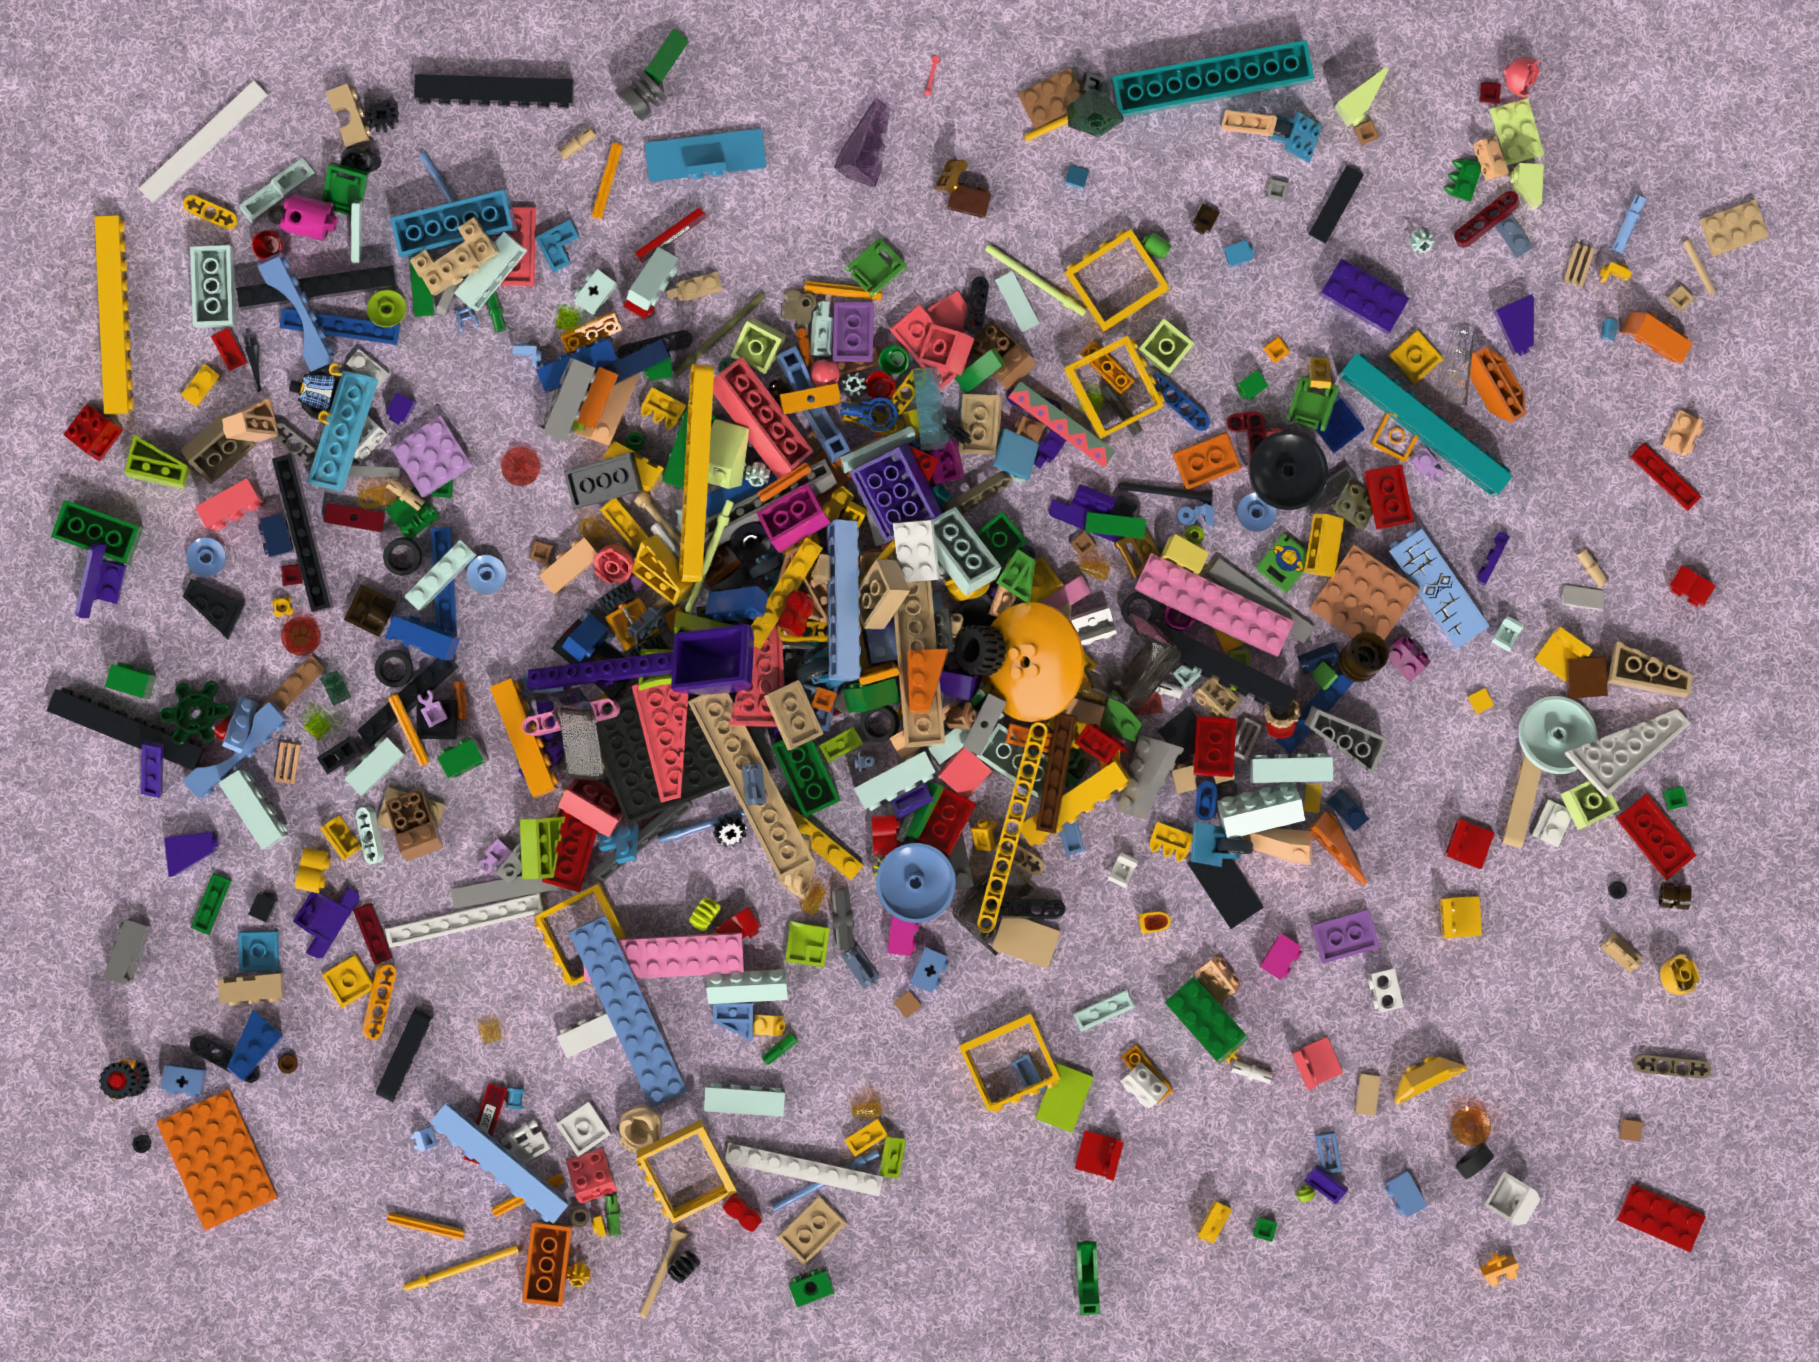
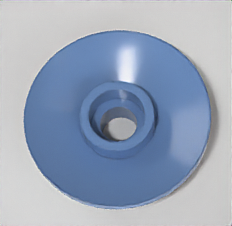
(1251, 522)
(196, 553)

